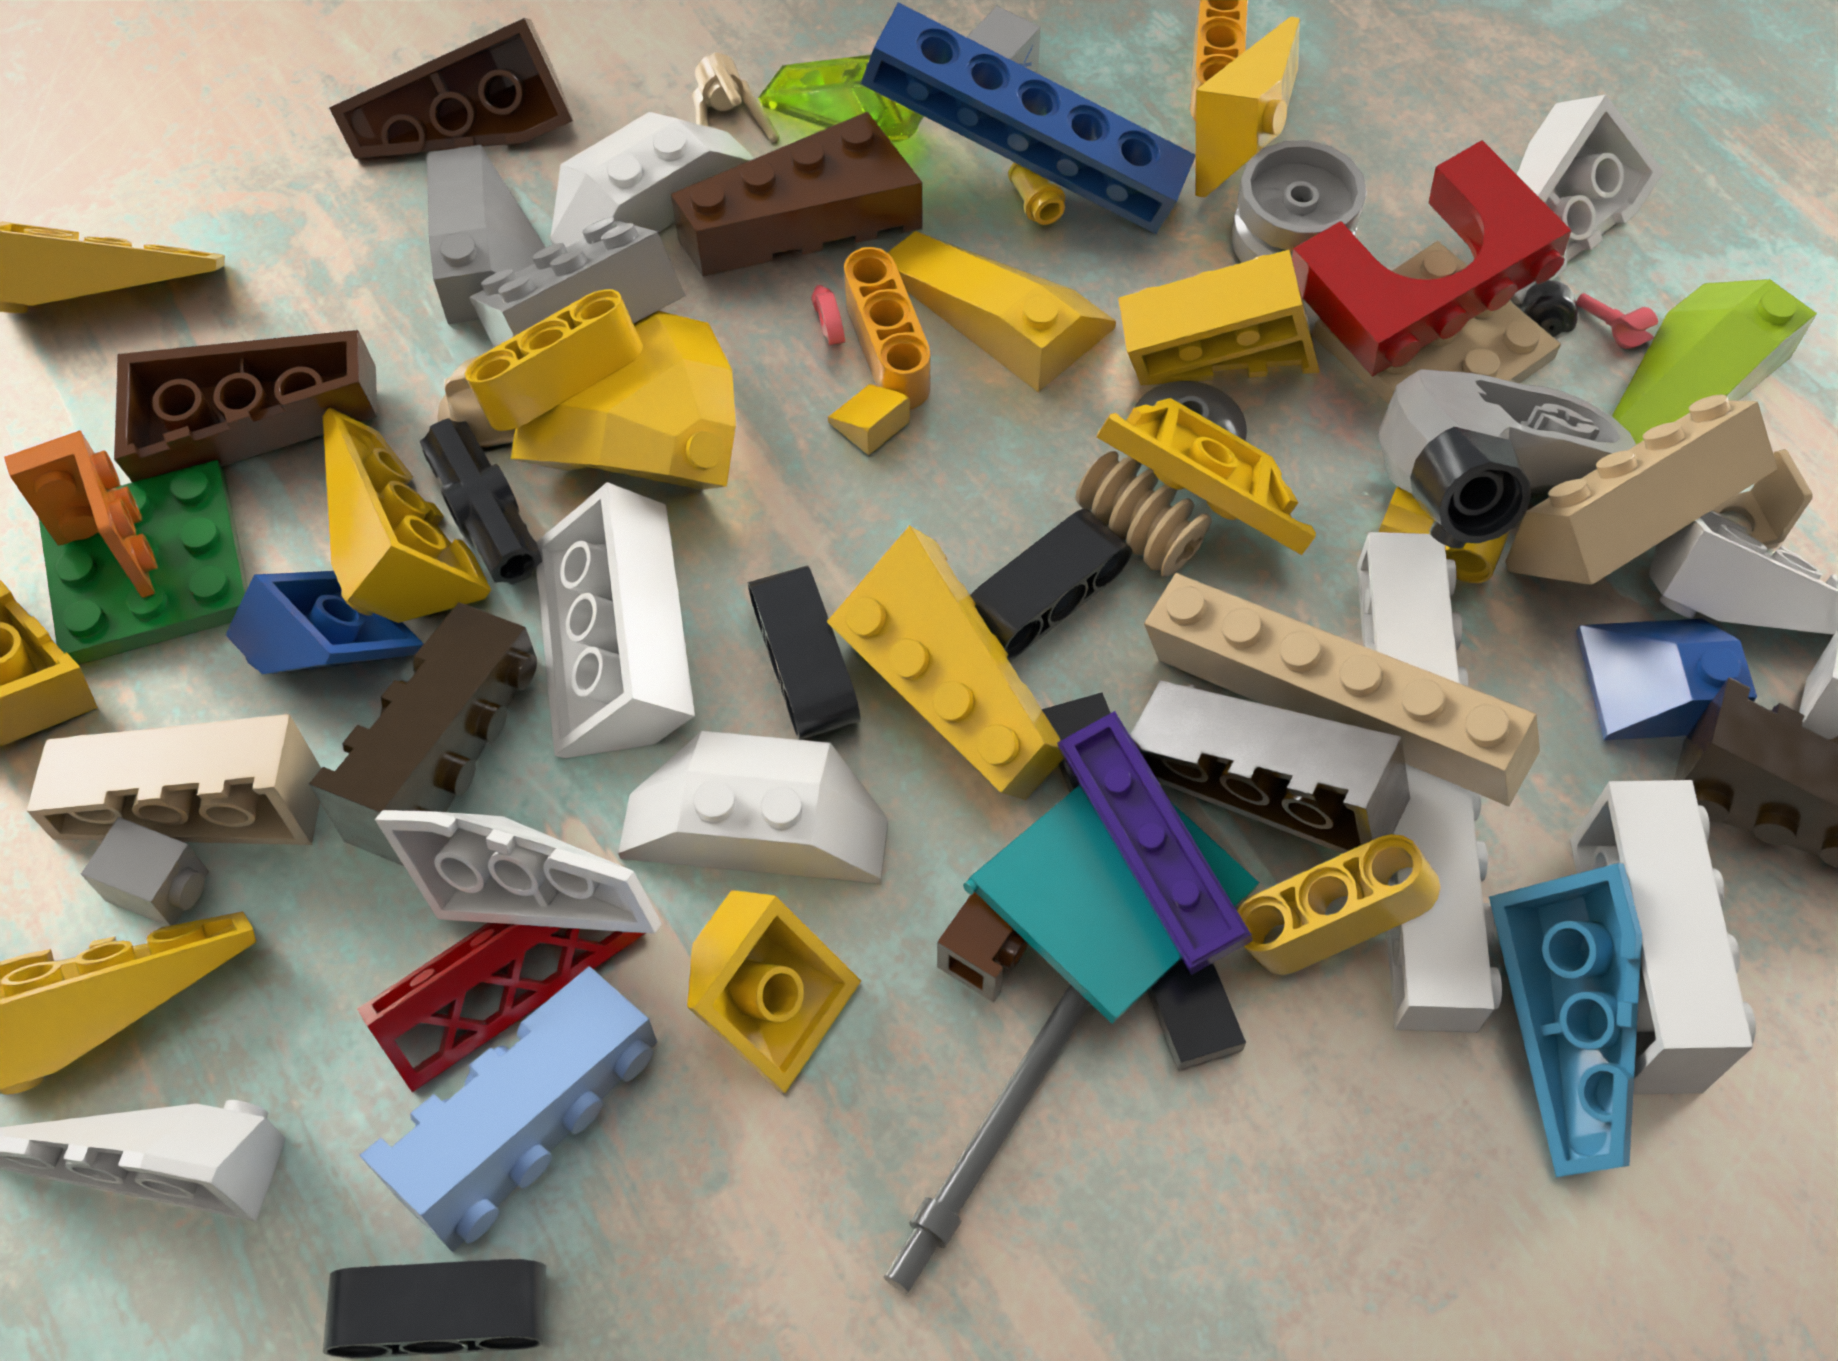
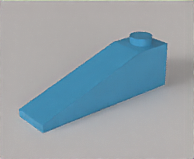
(1576, 996)

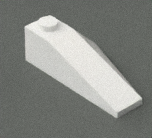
(166, 1155)

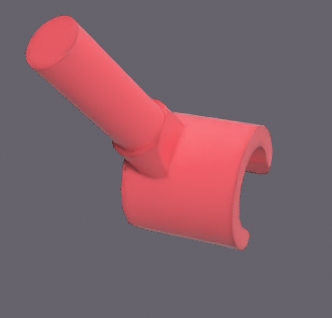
(1627, 329)

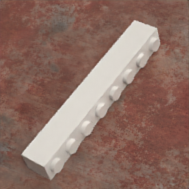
(1442, 957)

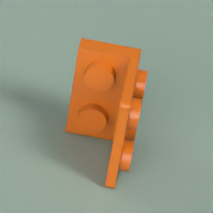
(78, 496)

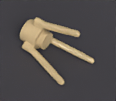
(723, 90)

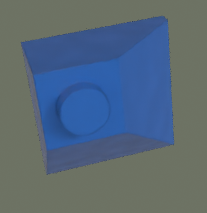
(305, 625)
(1658, 674)

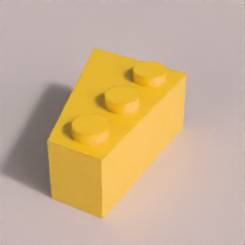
(1220, 322)

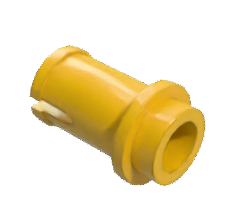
(1042, 199)

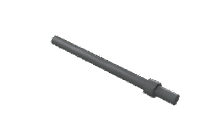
(938, 1217)

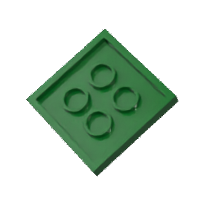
(196, 580)

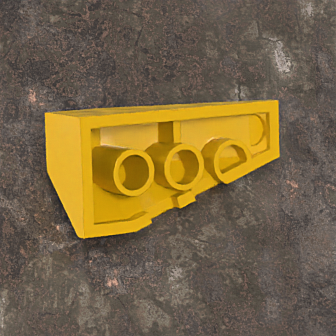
(386, 535)

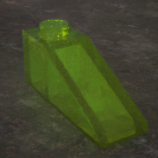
(832, 92)

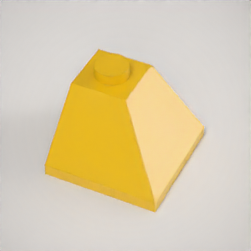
(766, 984)

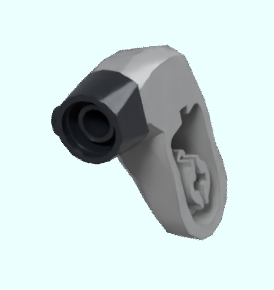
(1485, 444)

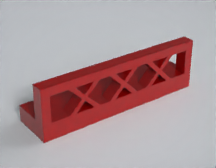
(463, 967)

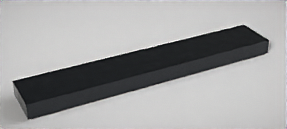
(1188, 1006)

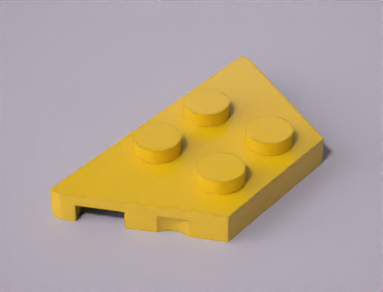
(1212, 464)

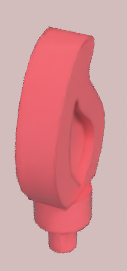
(828, 314)

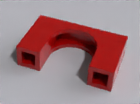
(1393, 316)

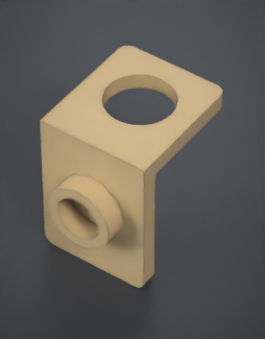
(1773, 501)

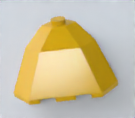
(653, 419)

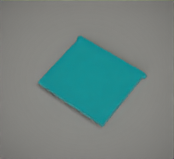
(1082, 906)

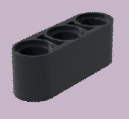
(1050, 581)
(804, 652)
(435, 1308)

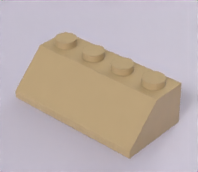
(1644, 493)

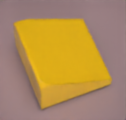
(872, 417)

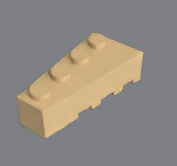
(185, 781)

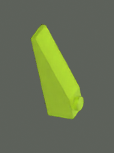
(1713, 344)

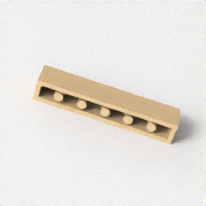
(1309, 671)

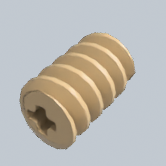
(1141, 514)

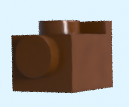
(978, 947)

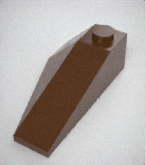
(473, 96)

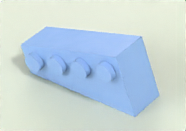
(514, 1109)

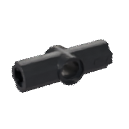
(480, 501)

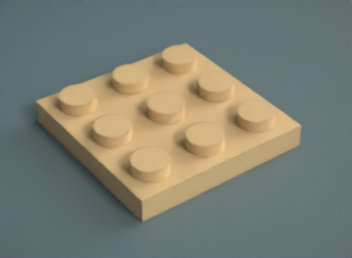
(1491, 344)

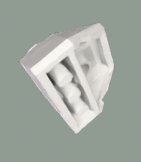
(635, 173)
(757, 810)

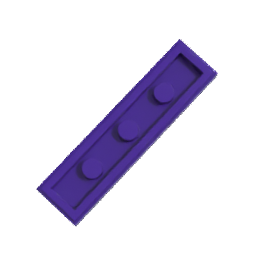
(1154, 843)

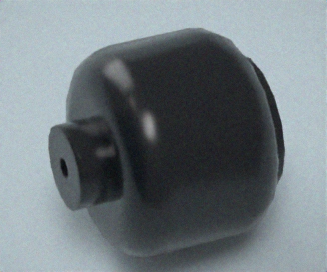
(1551, 307)

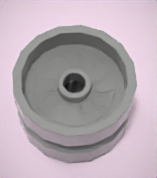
(1293, 195)

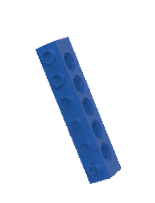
(1027, 118)

